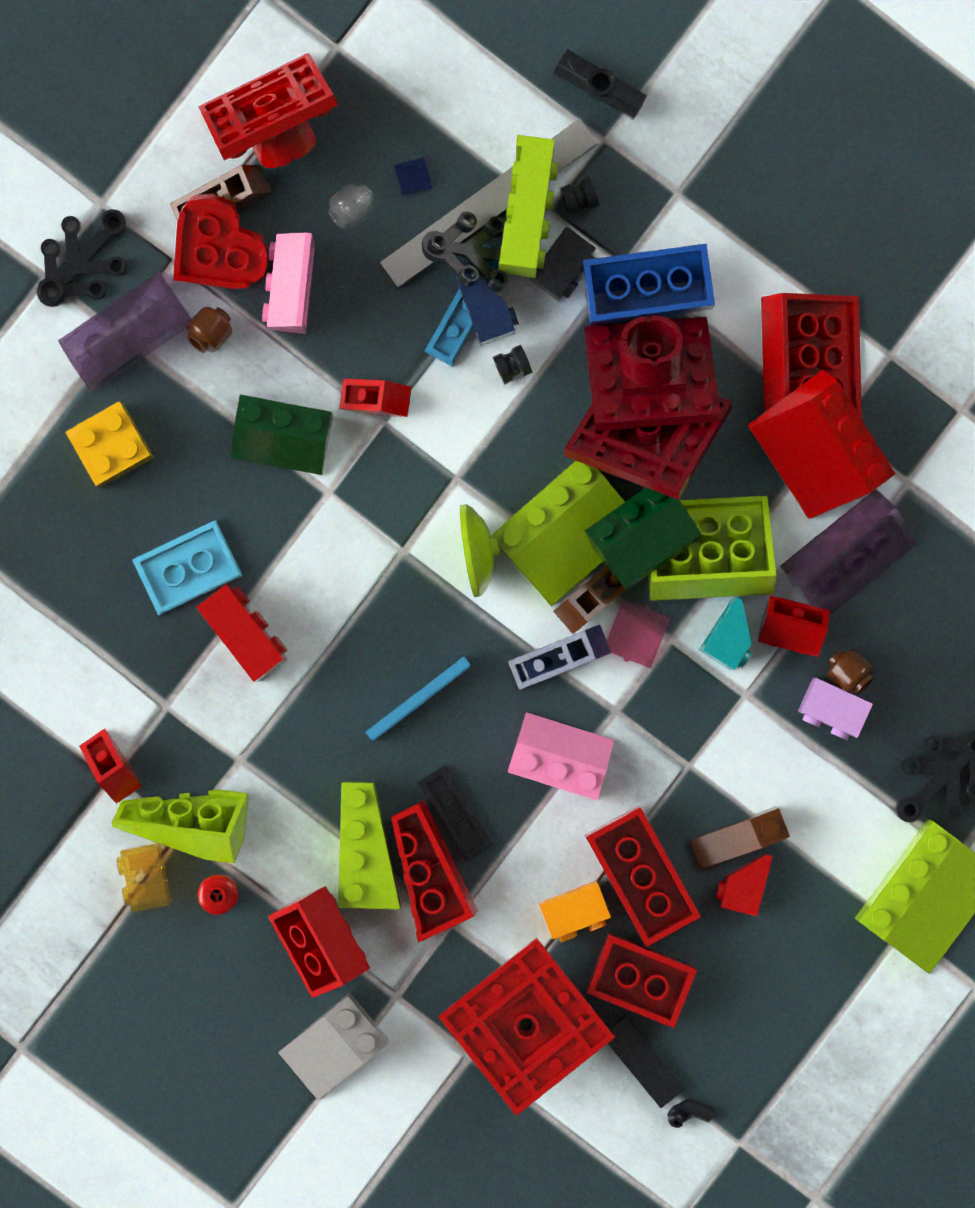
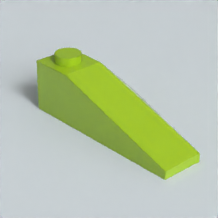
(198, 825)

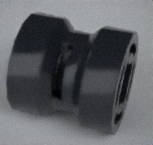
(579, 196)
(506, 368)

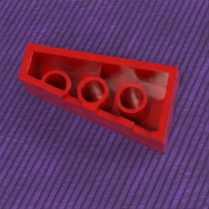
(431, 876)

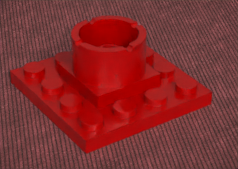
(271, 114)
(532, 1059)

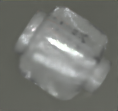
(351, 205)

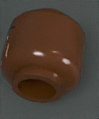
(209, 329)
(850, 671)

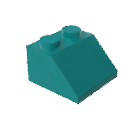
(729, 637)

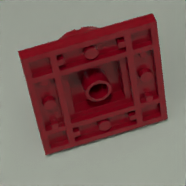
(651, 373)
(649, 456)

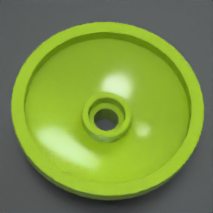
(478, 549)

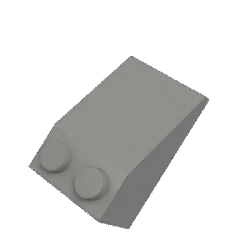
(334, 1046)

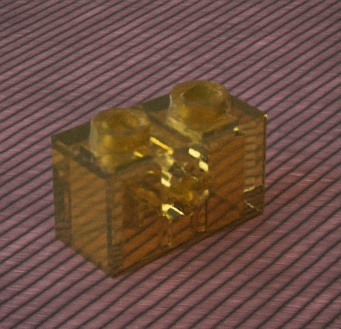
(156, 889)

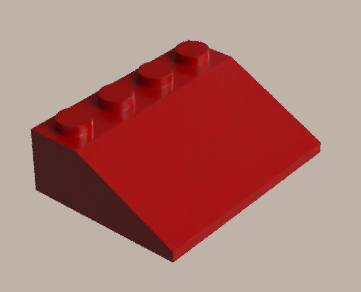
(810, 336)
(821, 446)

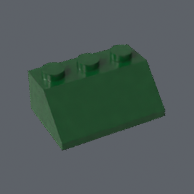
(281, 434)
(642, 535)

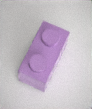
(834, 708)

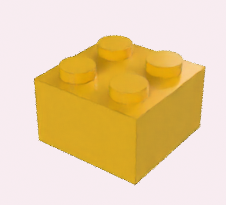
(109, 444)

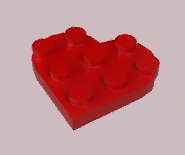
(215, 247)

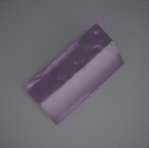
(125, 331)
(849, 553)

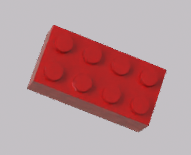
(642, 876)

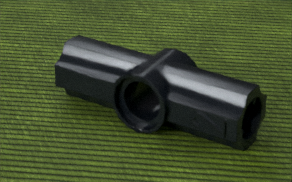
(582, 74)

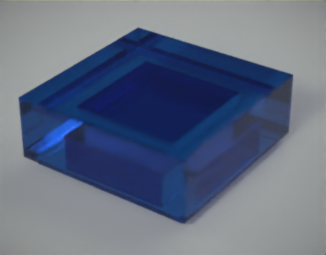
(413, 176)

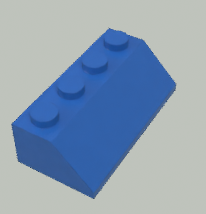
(648, 284)

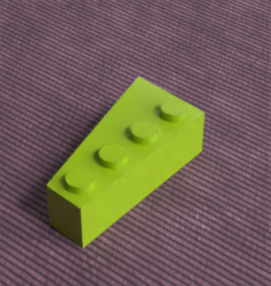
(527, 206)
(364, 854)

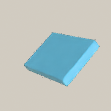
(187, 567)

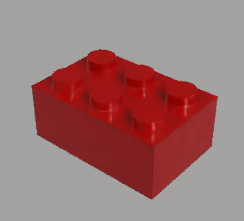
(243, 632)
(319, 942)
(641, 979)

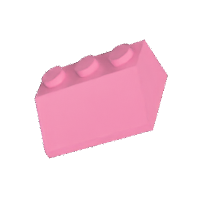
(289, 282)
(561, 756)

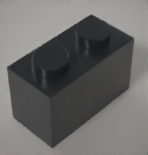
(563, 264)

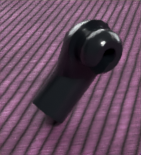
(686, 1110)

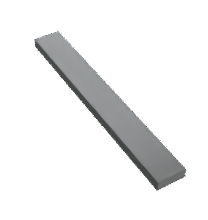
(486, 203)

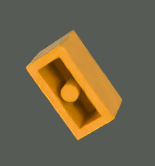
(575, 911)

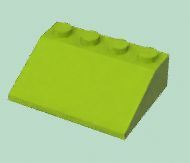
(549, 532)
(728, 560)
(924, 897)

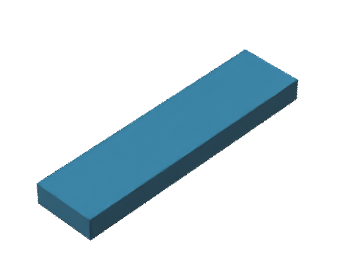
(454, 327)
(418, 699)

